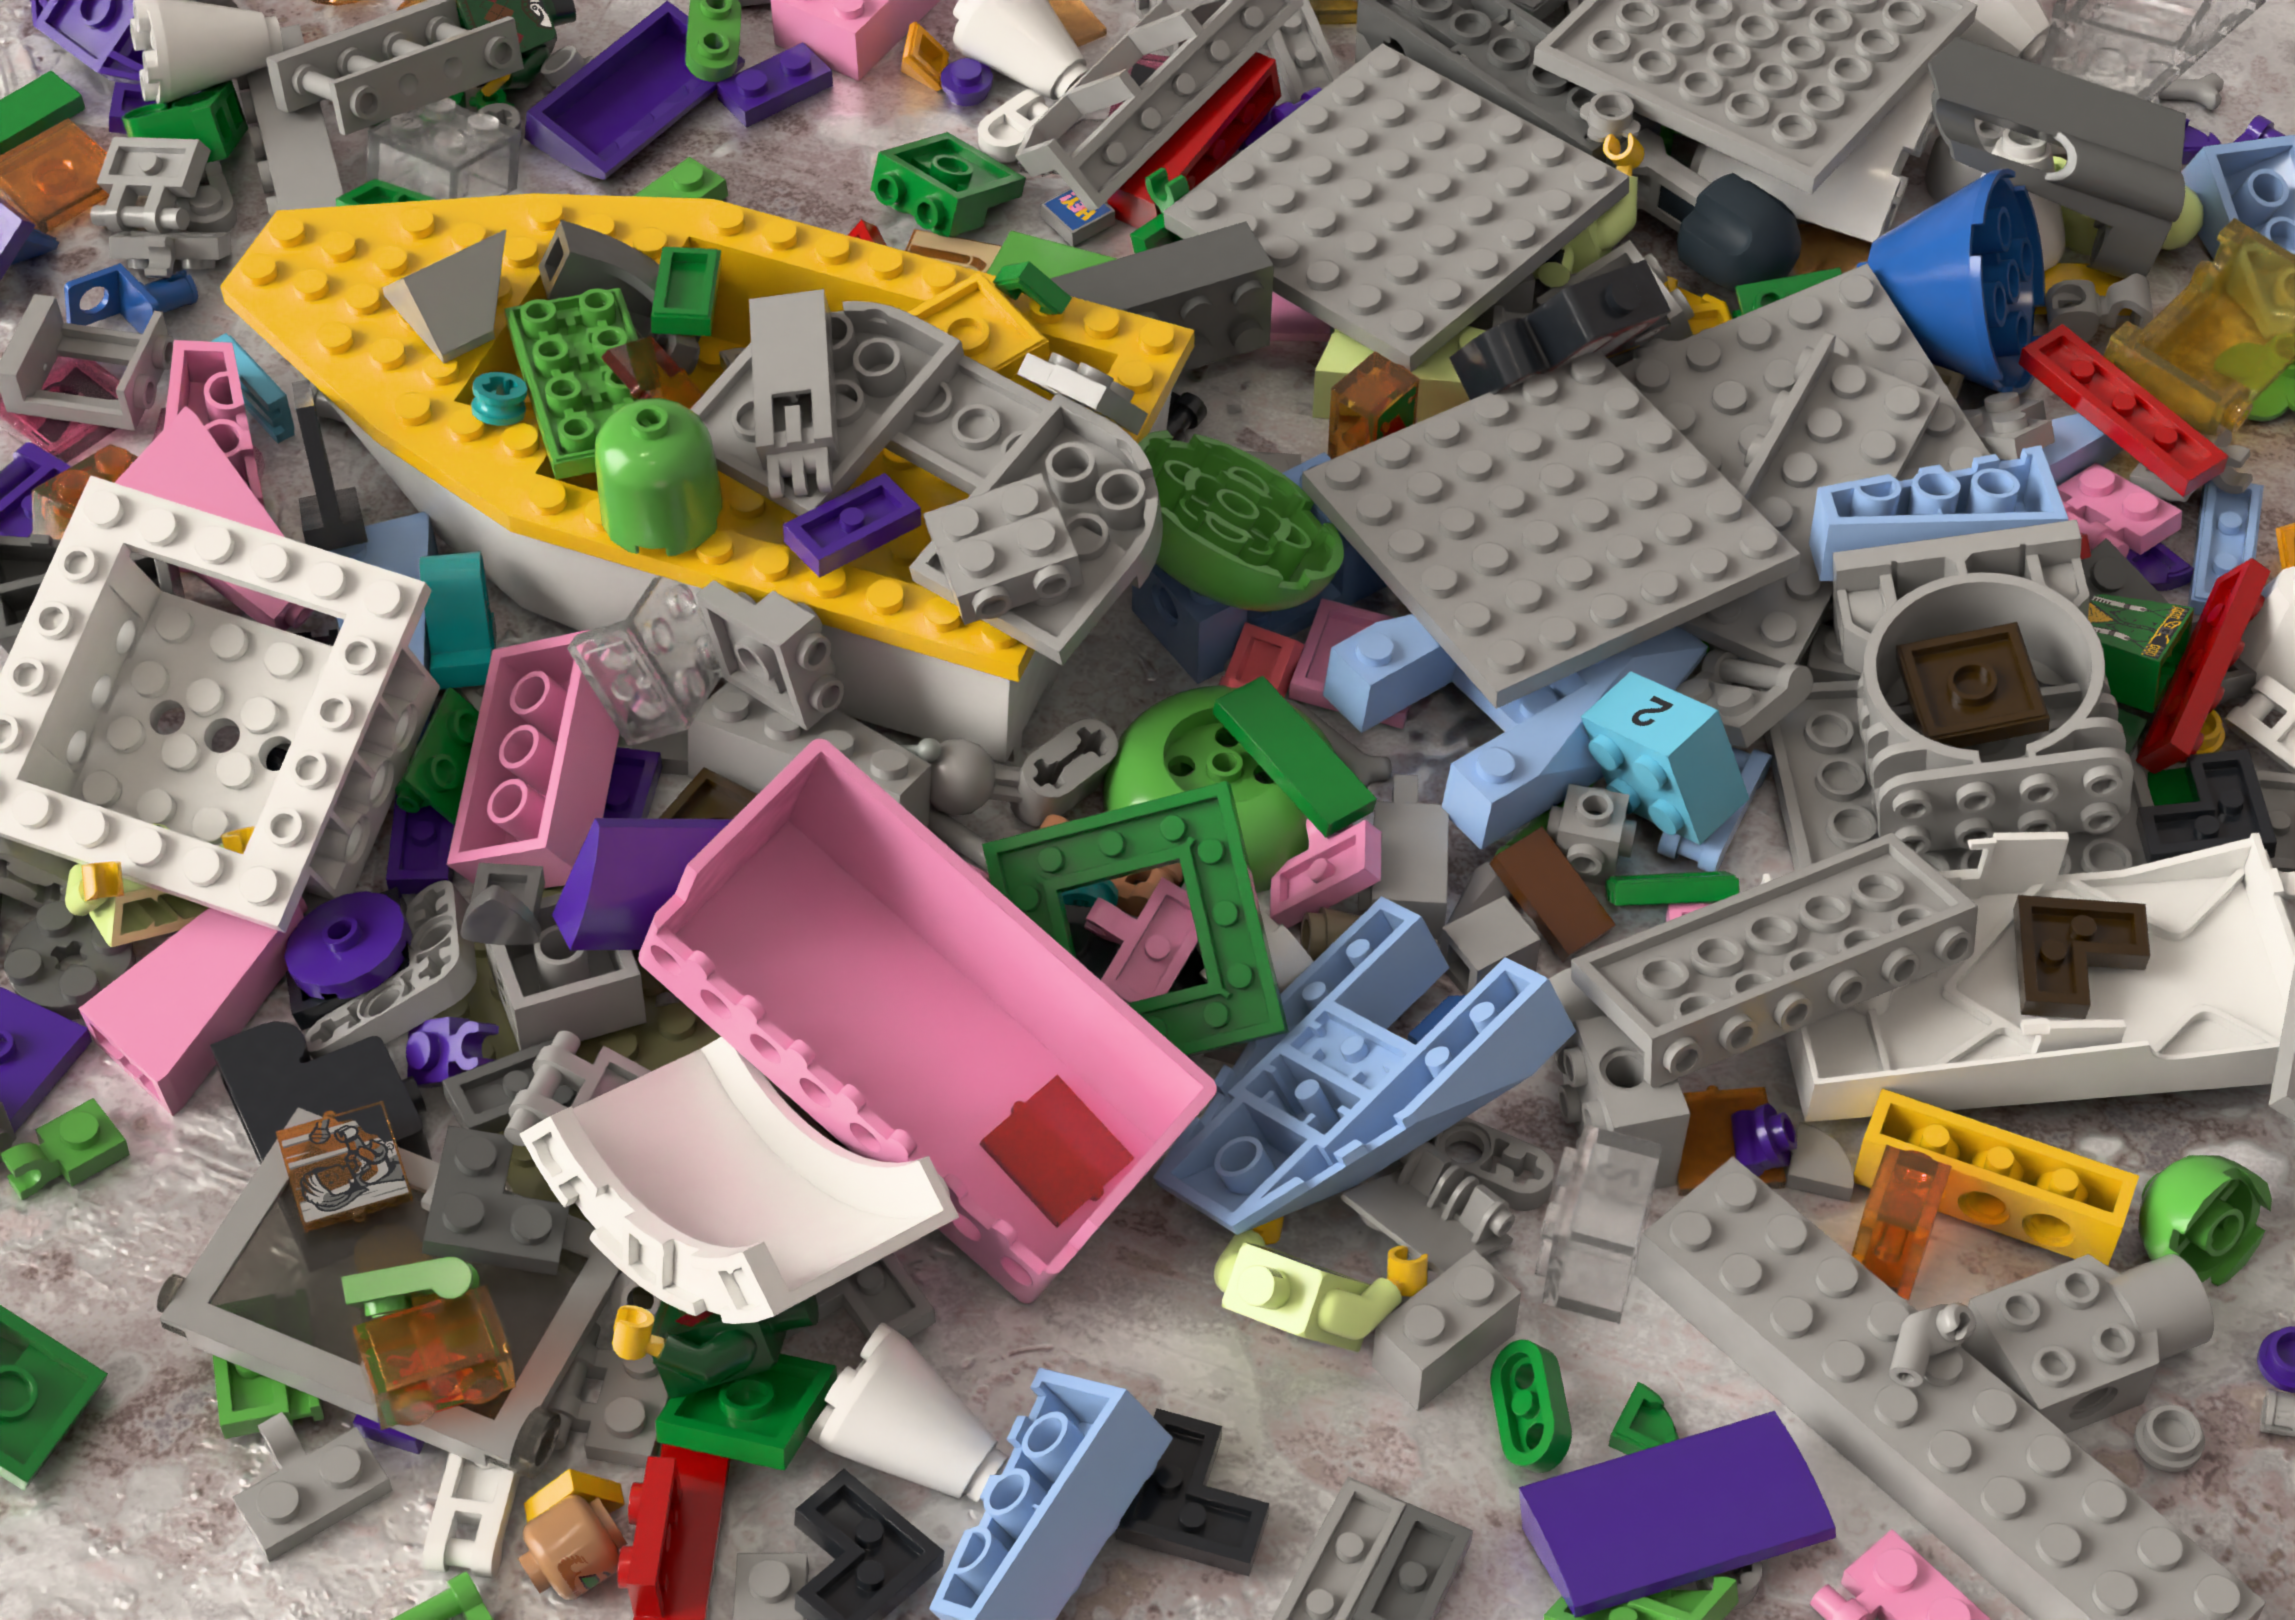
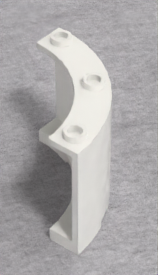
(1865, 187)
(725, 1192)

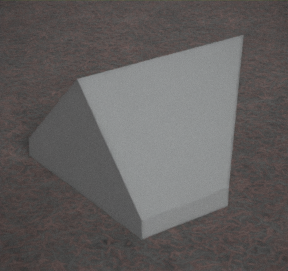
(453, 299)

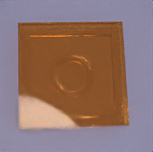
(53, 176)

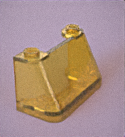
(2219, 336)

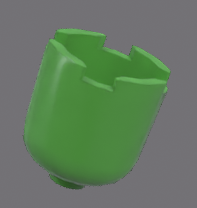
(657, 477)

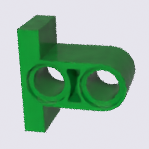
(209, 116)

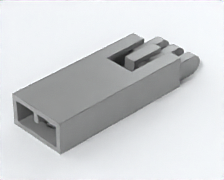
(789, 359)

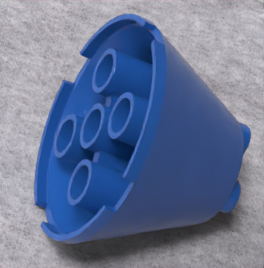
(1969, 279)

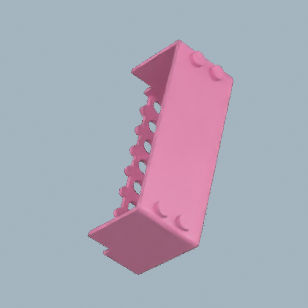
(911, 1004)

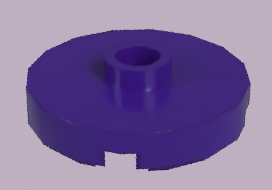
(348, 945)

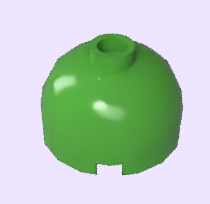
(2205, 1214)

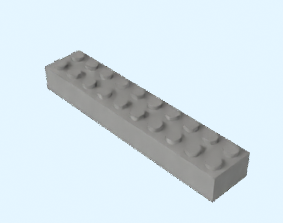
(1951, 1452)

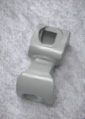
(2090, 309)

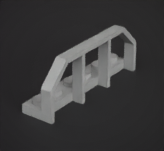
(1157, 106)

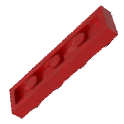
(2123, 410)
(2199, 675)

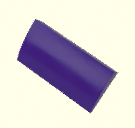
(620, 98)
(626, 877)
(1674, 1514)

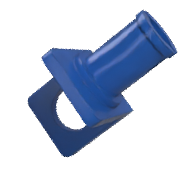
(128, 296)

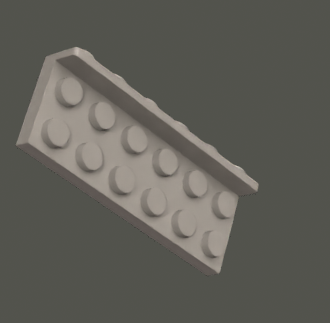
(1828, 430)
(1779, 956)

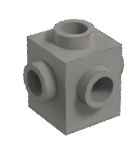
(1592, 831)

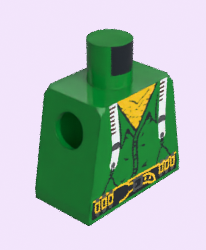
(2140, 645)

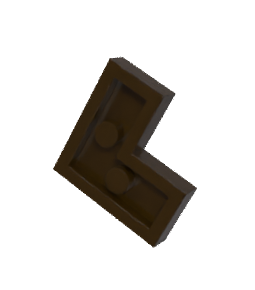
(2065, 937)

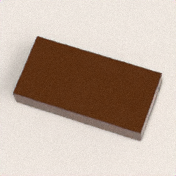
(1552, 894)

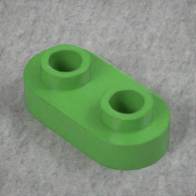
(713, 38)

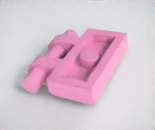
(2117, 511)
(1894, 1584)

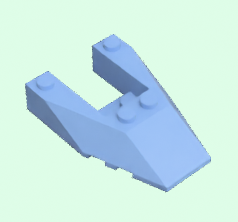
(1543, 733)
(1345, 1093)

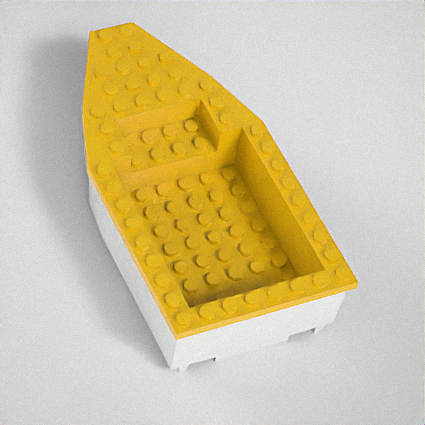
(488, 488)

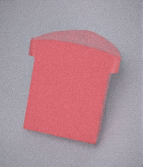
(1263, 654)

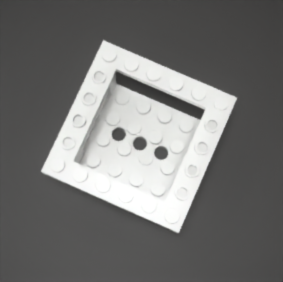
(116, 653)

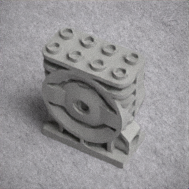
(1957, 584)

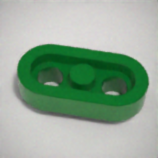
(1530, 1413)

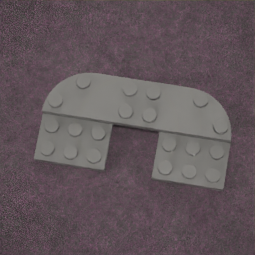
(929, 403)

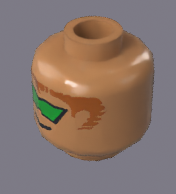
(571, 1547)

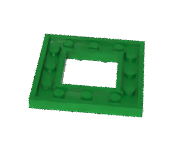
(1206, 838)

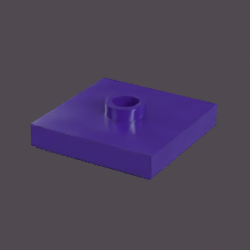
(34, 1053)

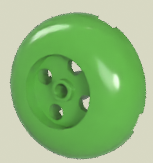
(1238, 526)
(1186, 736)

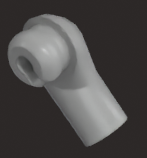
(1927, 1335)

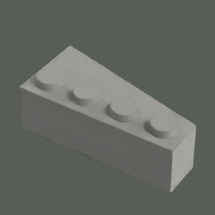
(755, 743)

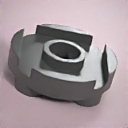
(44, 942)

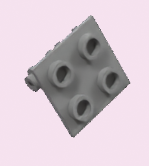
(1434, 1210)

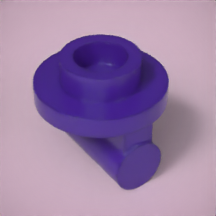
(1763, 1138)

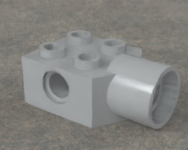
(1607, 1085)
(2087, 1337)

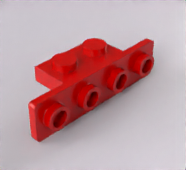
(675, 1534)

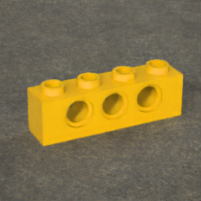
(2006, 1178)

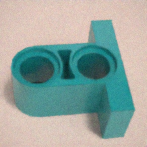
(458, 619)

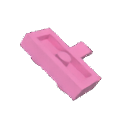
(1326, 872)
(1151, 946)

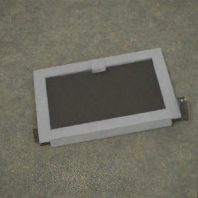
(279, 1308)

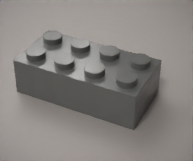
(1203, 283)

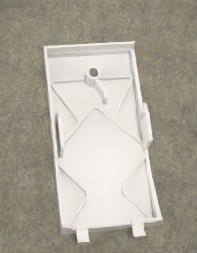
(2191, 1021)

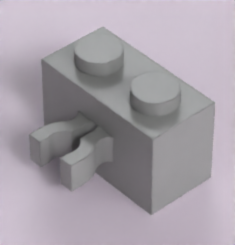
(1445, 1329)

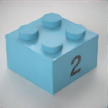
(1666, 757)

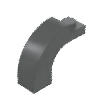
(589, 260)

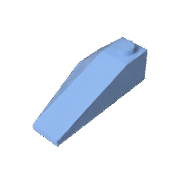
(2246, 183)

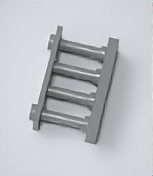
(394, 64)

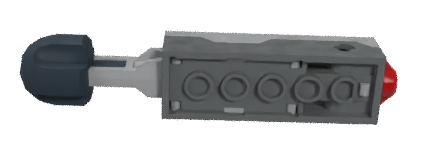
(1724, 227)

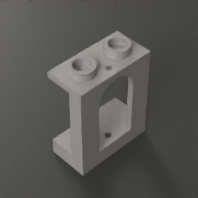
(45, 336)

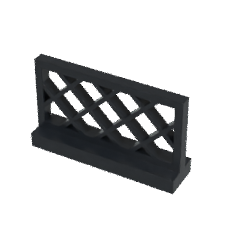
(331, 516)

